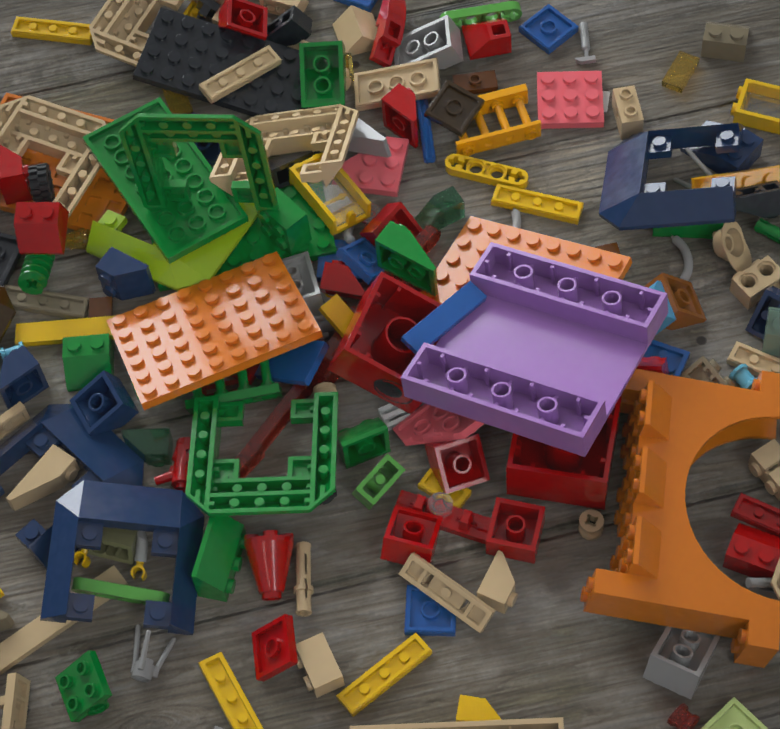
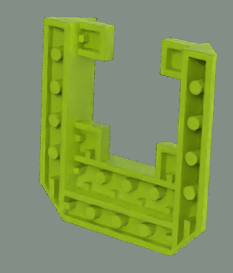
(180, 274)

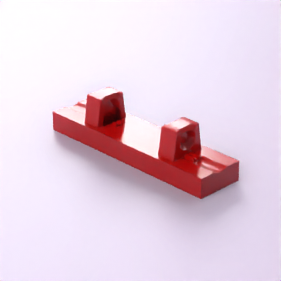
(459, 522)

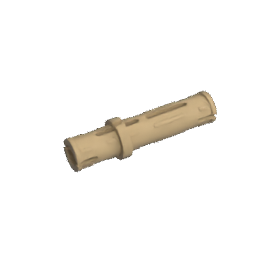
(303, 588)

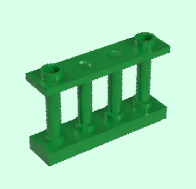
(267, 391)

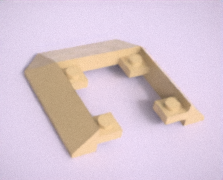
(122, 25)
(54, 132)
(286, 132)

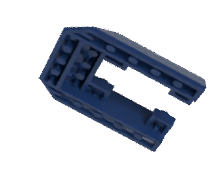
(635, 205)
(101, 455)
(80, 523)

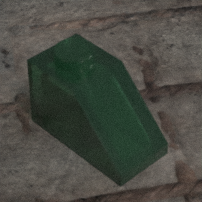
(442, 209)
(151, 445)

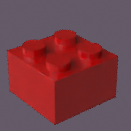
(515, 529)

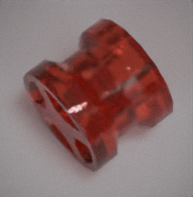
(683, 718)

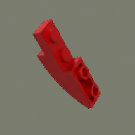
(390, 31)

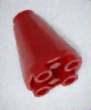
(270, 561)

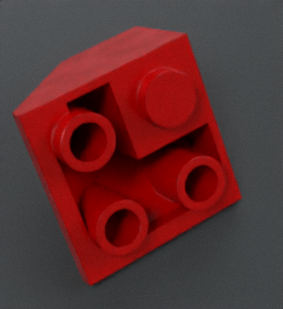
(487, 38)

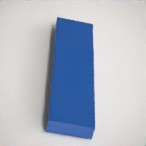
(444, 317)

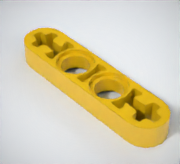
(487, 169)

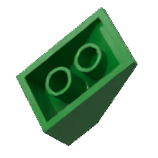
(322, 73)
(404, 257)

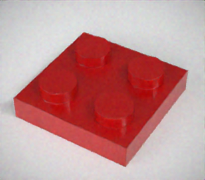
(274, 647)

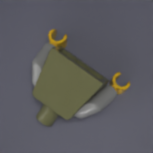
(121, 546)

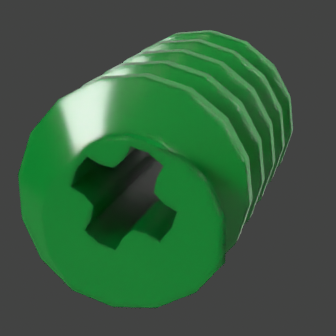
(35, 273)

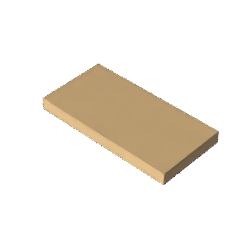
(374, 84)

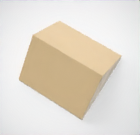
(356, 30)

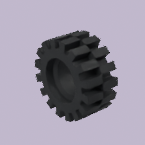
(41, 183)

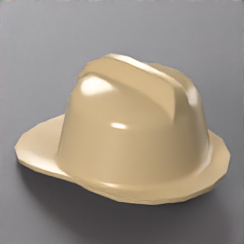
(731, 246)

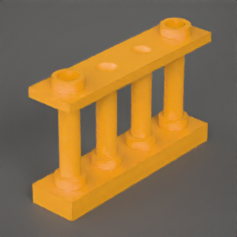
(497, 102)

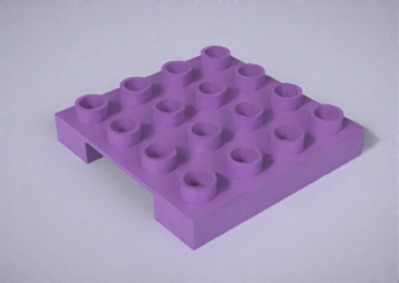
(541, 349)

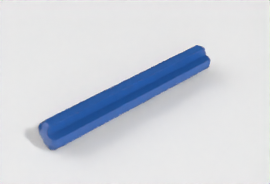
(425, 132)

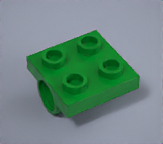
(84, 687)

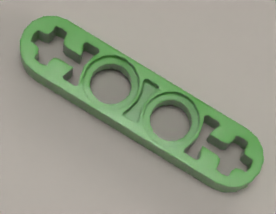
(510, 9)
(117, 591)

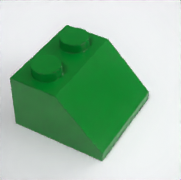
(86, 358)
(363, 442)

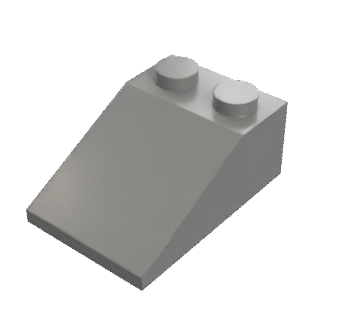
(434, 40)
(303, 275)
(680, 660)

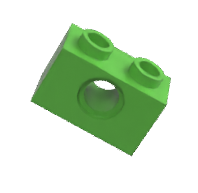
(378, 481)

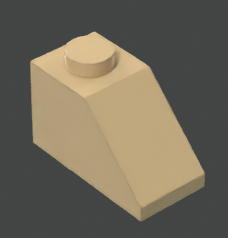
(498, 585)

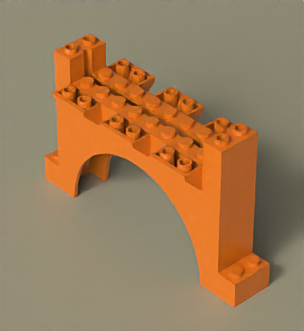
(659, 565)

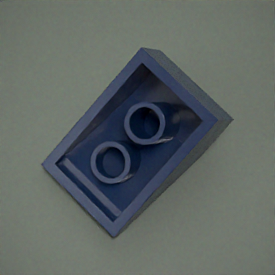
(730, 162)

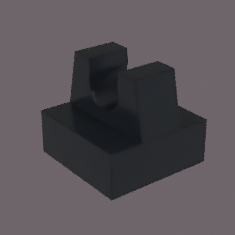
(207, 8)

